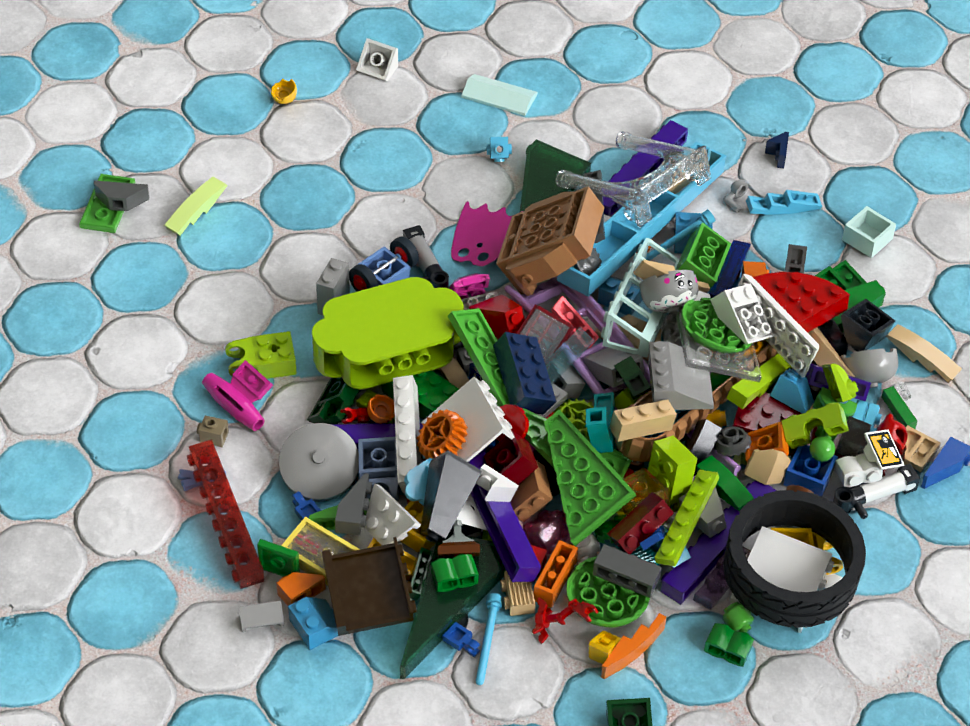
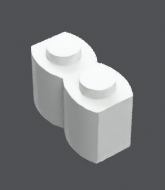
(857, 470)

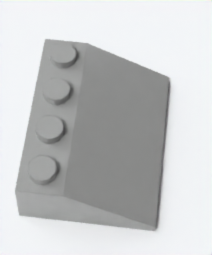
(672, 380)

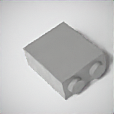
(332, 282)
(602, 365)

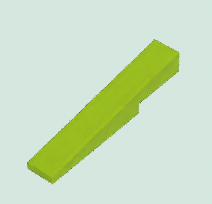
(747, 390)

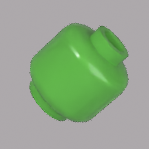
(737, 617)

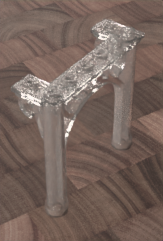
(636, 194)

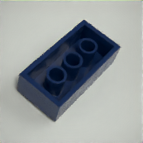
(524, 372)

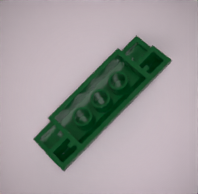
(334, 398)

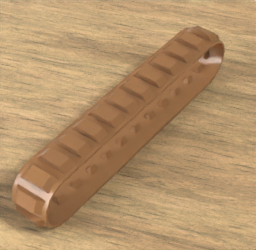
(640, 448)

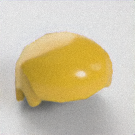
(284, 91)

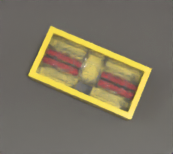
(310, 541)

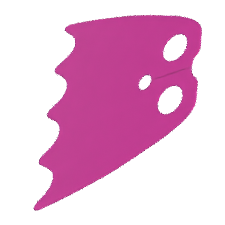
(480, 227)

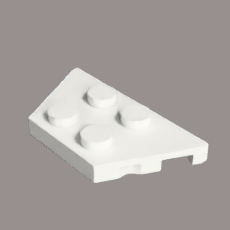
(387, 517)

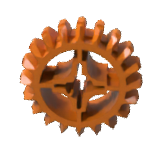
(444, 424)

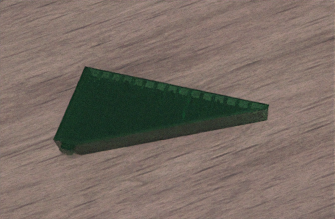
(541, 169)
(441, 610)

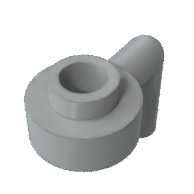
(738, 189)

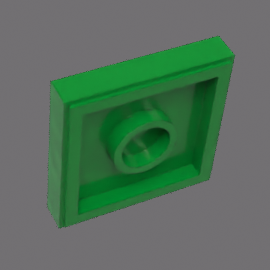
(277, 558)

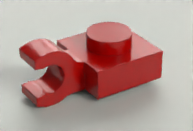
(355, 414)

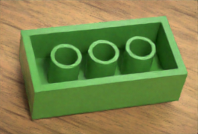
(704, 254)

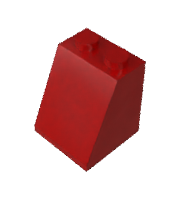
(501, 314)

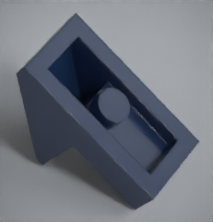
(778, 147)

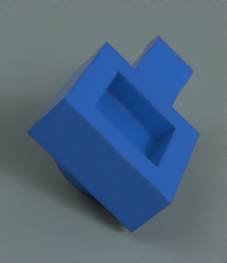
(302, 507)
(460, 637)

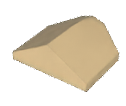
(767, 466)

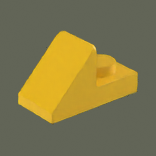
(602, 646)

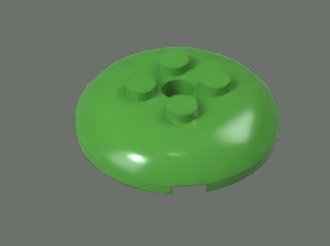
(700, 312)
(614, 610)

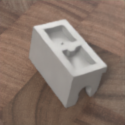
(261, 615)

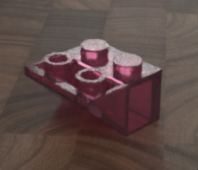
(547, 530)

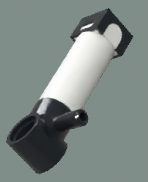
(903, 480)

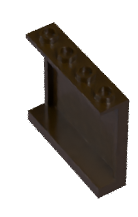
(369, 588)

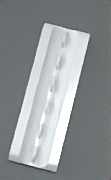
(789, 337)

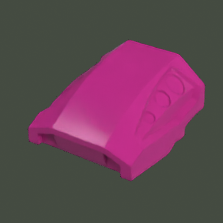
(470, 284)

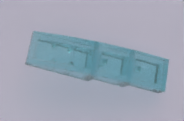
(567, 354)

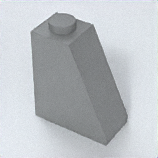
(712, 518)

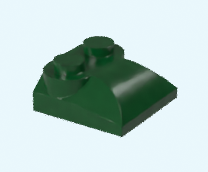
(629, 712)

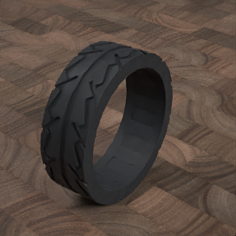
(803, 511)

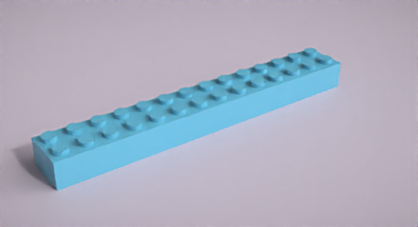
(624, 236)

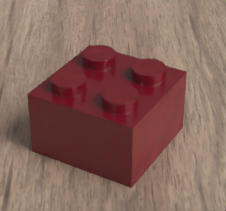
(512, 458)

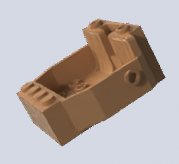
(549, 238)

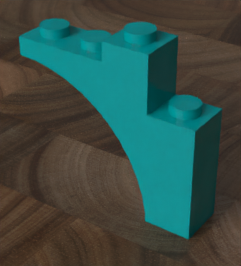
(598, 422)

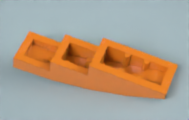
(630, 649)

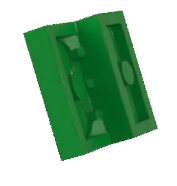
(842, 275)

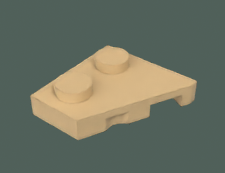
(919, 449)

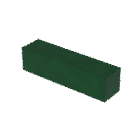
(420, 572)

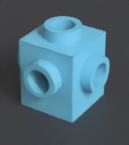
(503, 143)

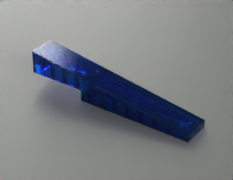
(731, 268)

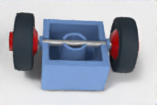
(385, 265)

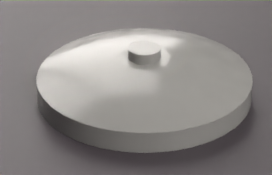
(319, 462)

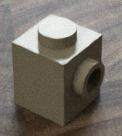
(213, 429)

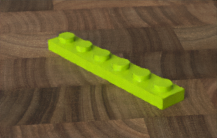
(686, 518)

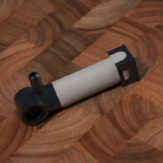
(427, 260)

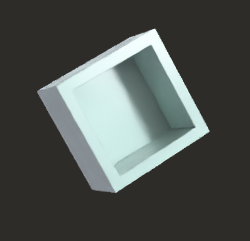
(868, 232)

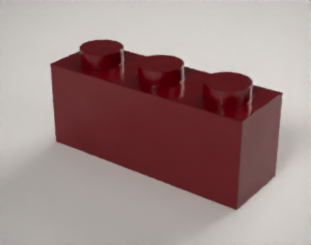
(640, 523)

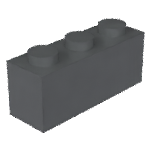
(627, 570)

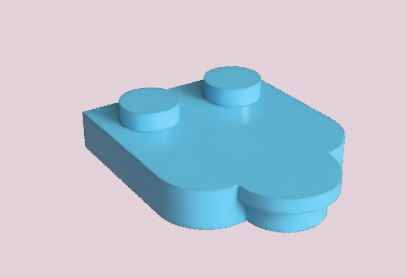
(416, 482)

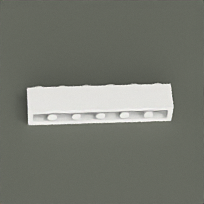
(406, 426)

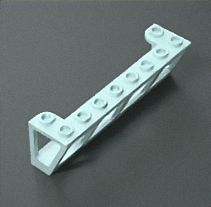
(655, 319)

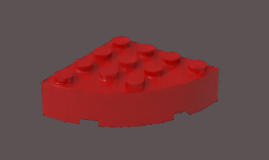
(805, 297)

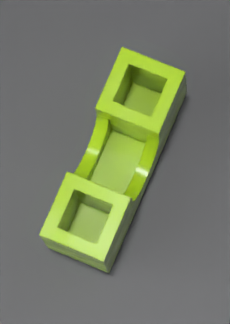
(798, 427)

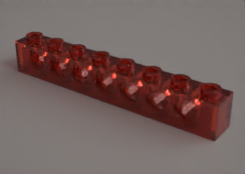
(246, 574)

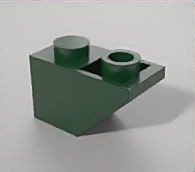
(632, 377)

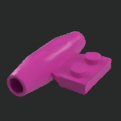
(237, 396)

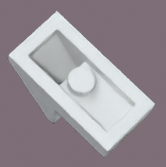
(499, 487)

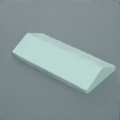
(499, 94)

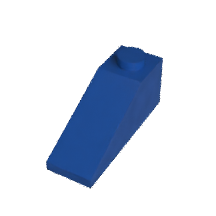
(948, 462)

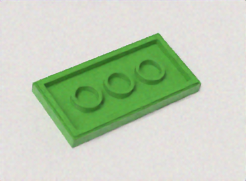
(97, 215)

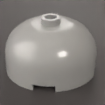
(873, 365)

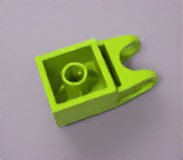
(267, 353)
(672, 467)

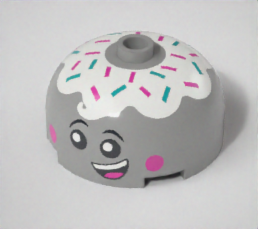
(669, 291)

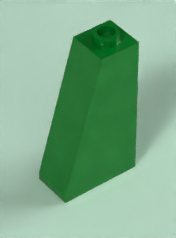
(871, 291)

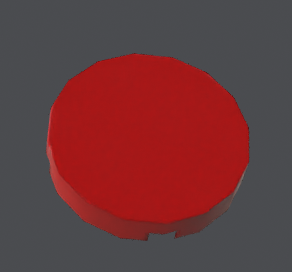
(516, 417)

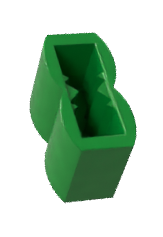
(454, 572)
(729, 644)

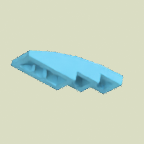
(787, 203)

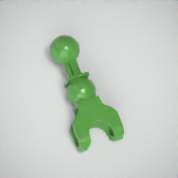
(823, 447)

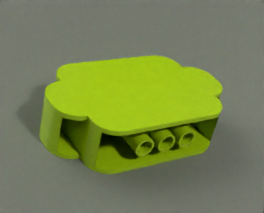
(386, 332)

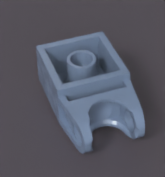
(379, 460)

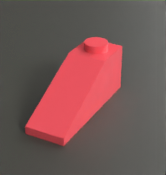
(564, 310)

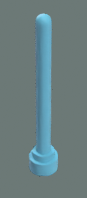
(706, 217)
(494, 603)

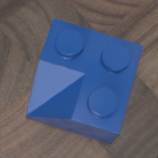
(809, 472)

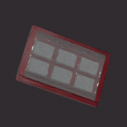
(548, 329)

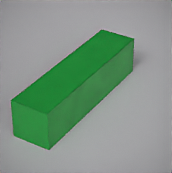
(898, 407)

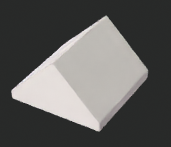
(378, 59)

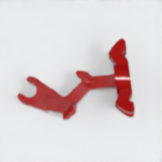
(544, 617)

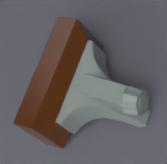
(458, 544)

